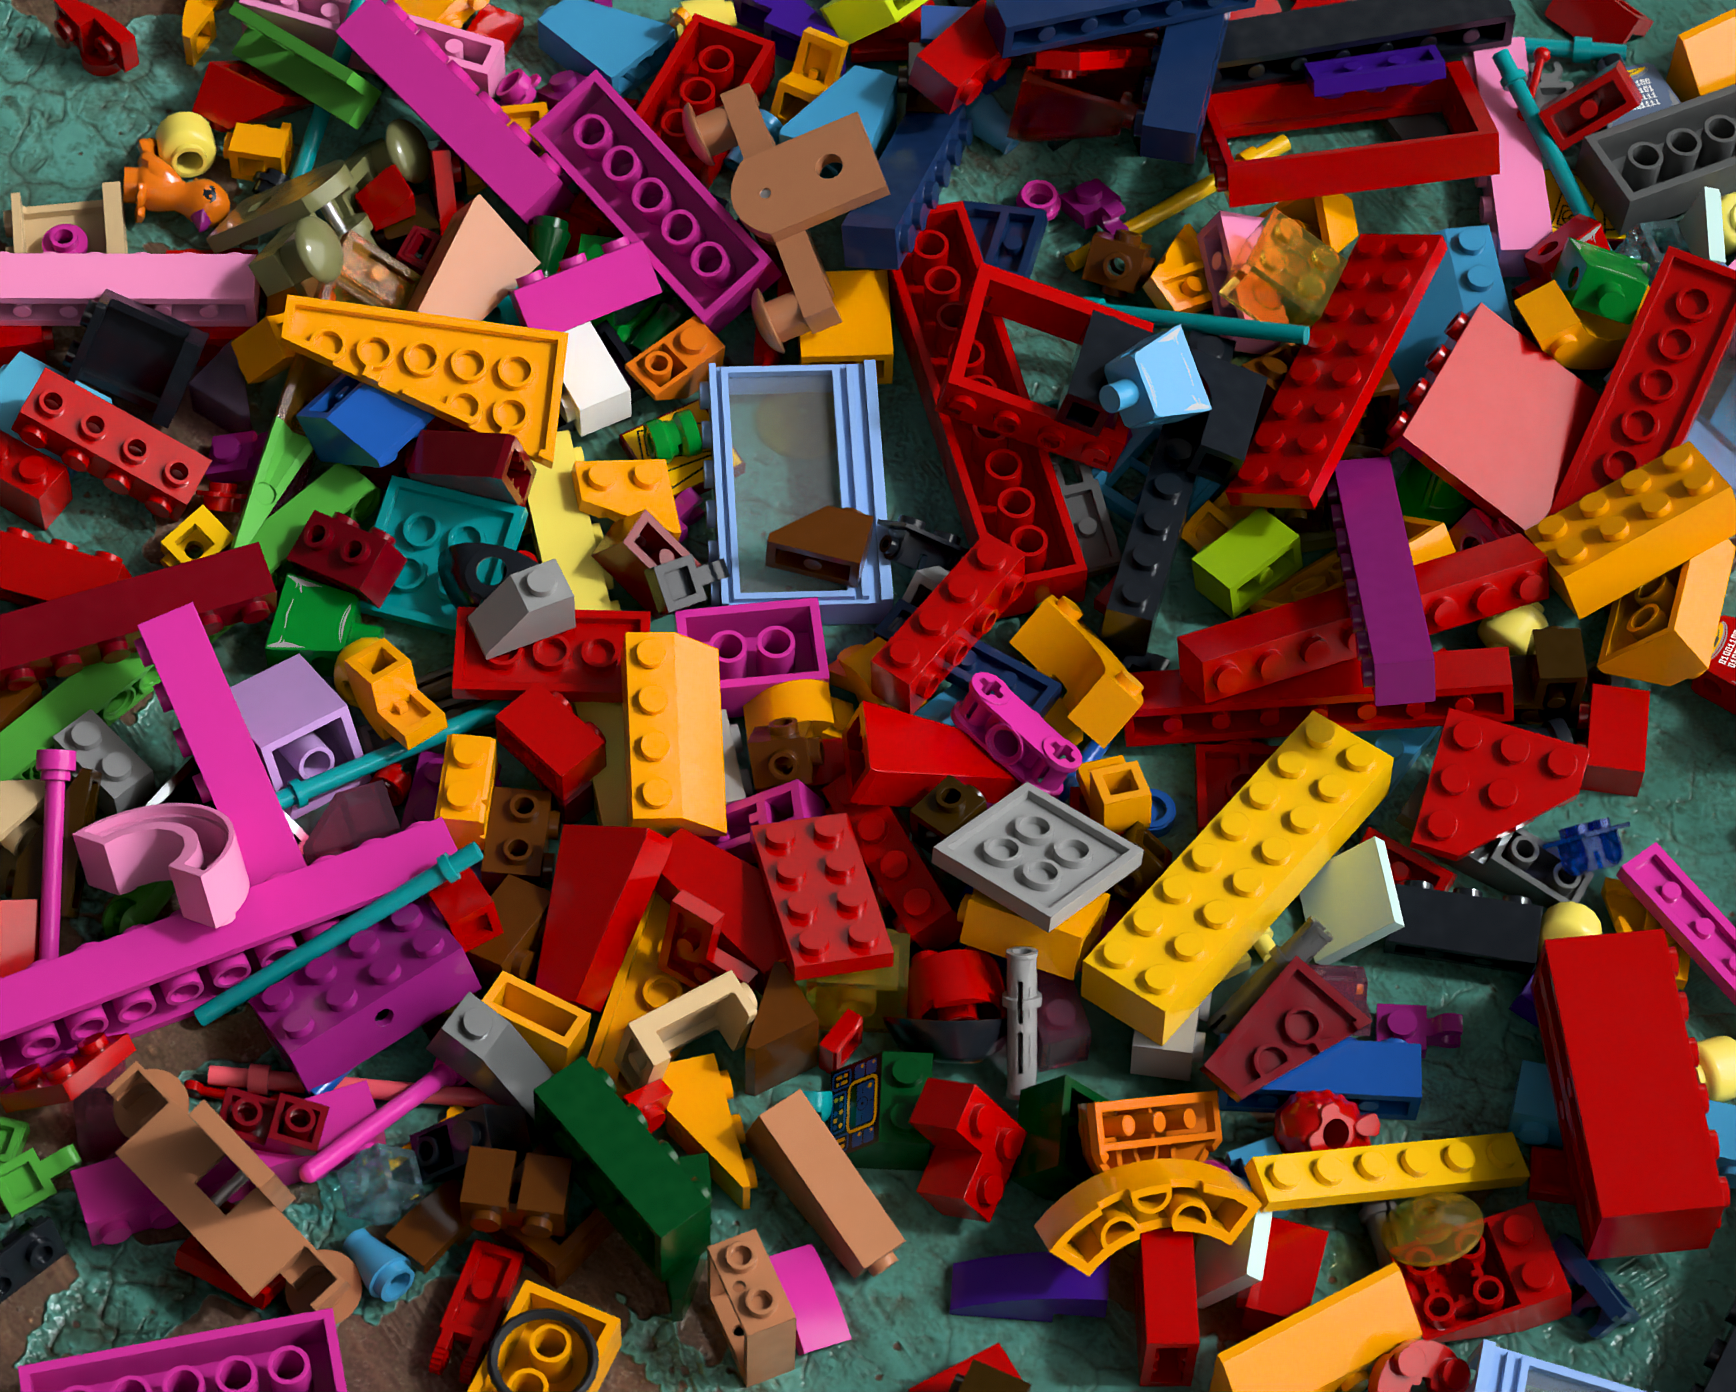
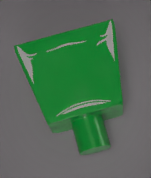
(1606, 281)
(316, 624)

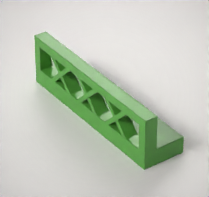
(303, 69)

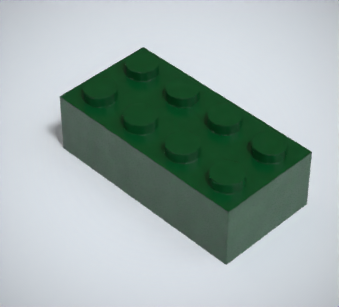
(624, 1167)

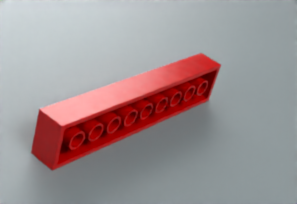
(994, 479)

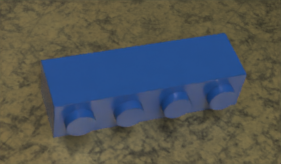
(1373, 1074)

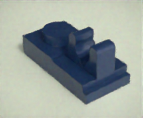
(1601, 1289)

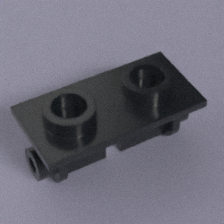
(909, 540)
(28, 1253)

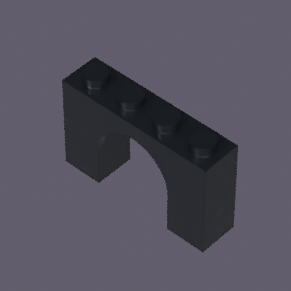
(1231, 390)

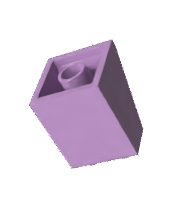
(298, 727)

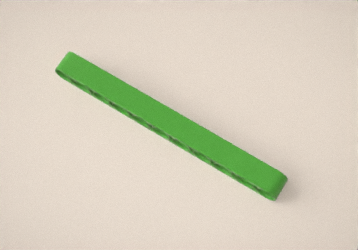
(119, 686)

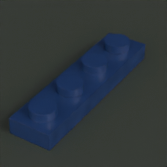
(1028, 684)

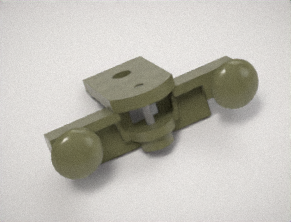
(307, 246)

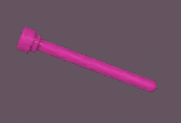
(55, 771)
(380, 1121)

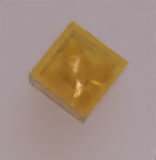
(1283, 273)
(866, 992)

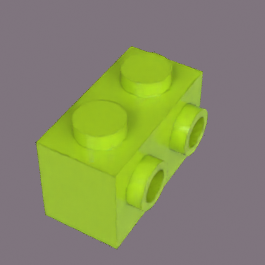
(1247, 562)

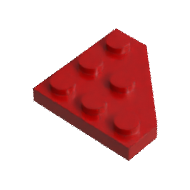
(1492, 783)

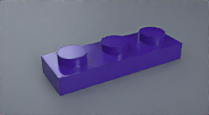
(1375, 71)

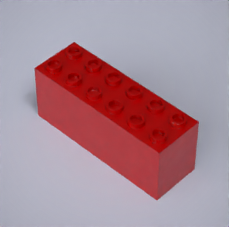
(1628, 1094)

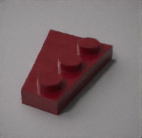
(1282, 1030)

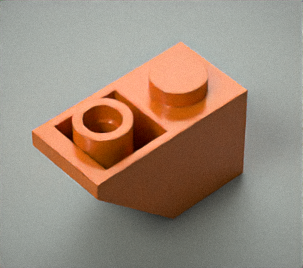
(677, 361)

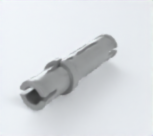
(1021, 967)

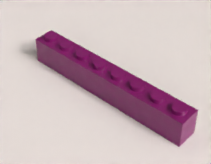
(1380, 583)

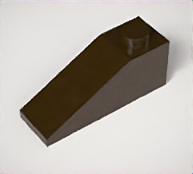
(79, 812)

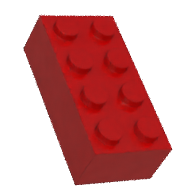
(701, 67)

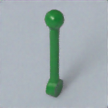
(625, 331)

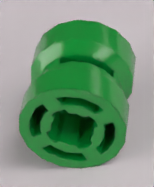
(673, 437)

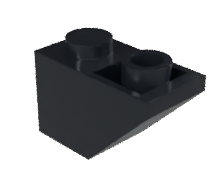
(445, 1146)

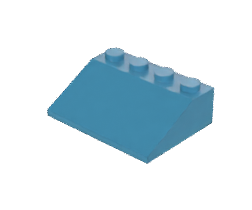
(1461, 282)

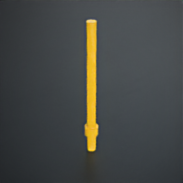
(1183, 199)

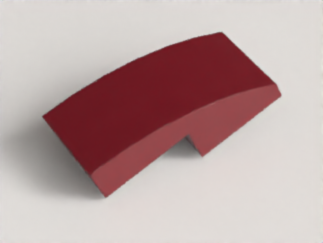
(272, 1125)

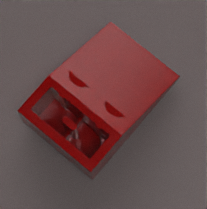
(1495, 1288)

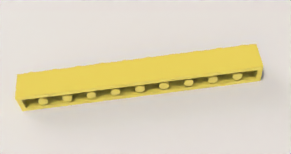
(570, 538)

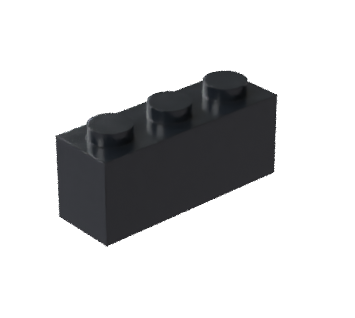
(1466, 928)

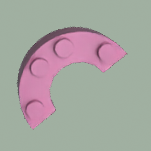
(164, 843)

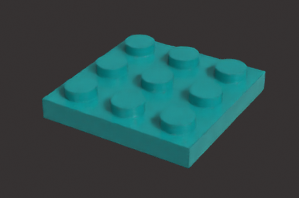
(425, 523)

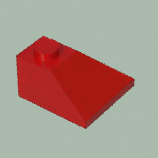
(243, 95)

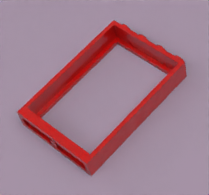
(1286, 106)

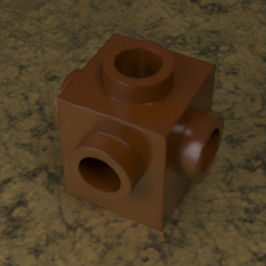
(1103, 266)
(784, 753)

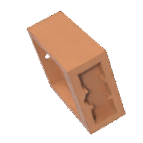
(749, 1296)

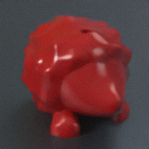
(1322, 1122)

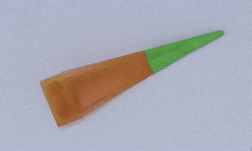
(366, 279)

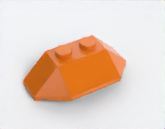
(1149, 1128)

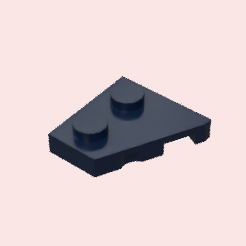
(1007, 235)

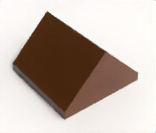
(782, 1036)

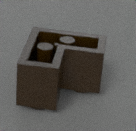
(1549, 677)

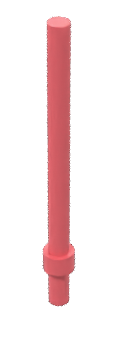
(261, 1079)

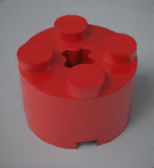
(955, 986)

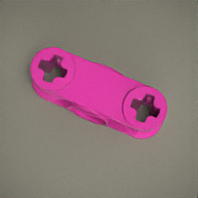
(1015, 734)

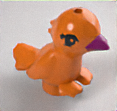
(160, 189)

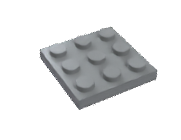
(1037, 856)

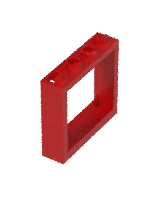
(1007, 413)

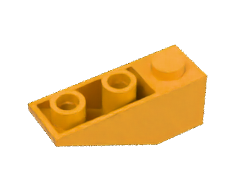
(703, 1123)

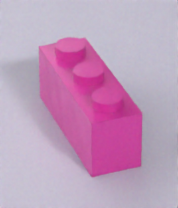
(585, 287)

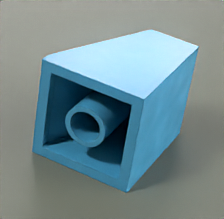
(861, 90)

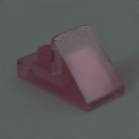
(95, 1122)

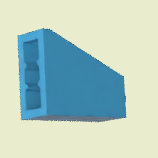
(602, 38)

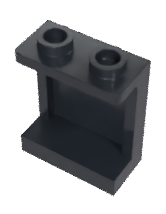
(136, 354)

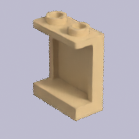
(99, 219)
(716, 1005)

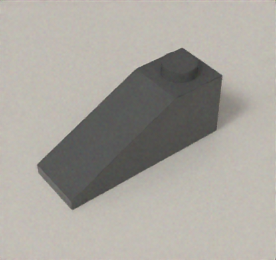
(490, 1055)

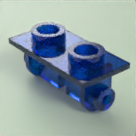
(1589, 846)

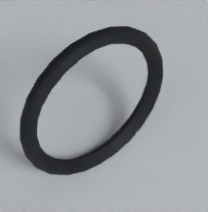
(537, 1314)

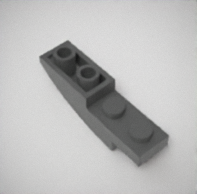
(1510, 864)

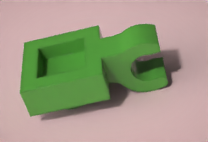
(27, 1180)

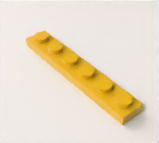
(1386, 1171)

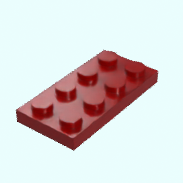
(576, 662)
(821, 896)

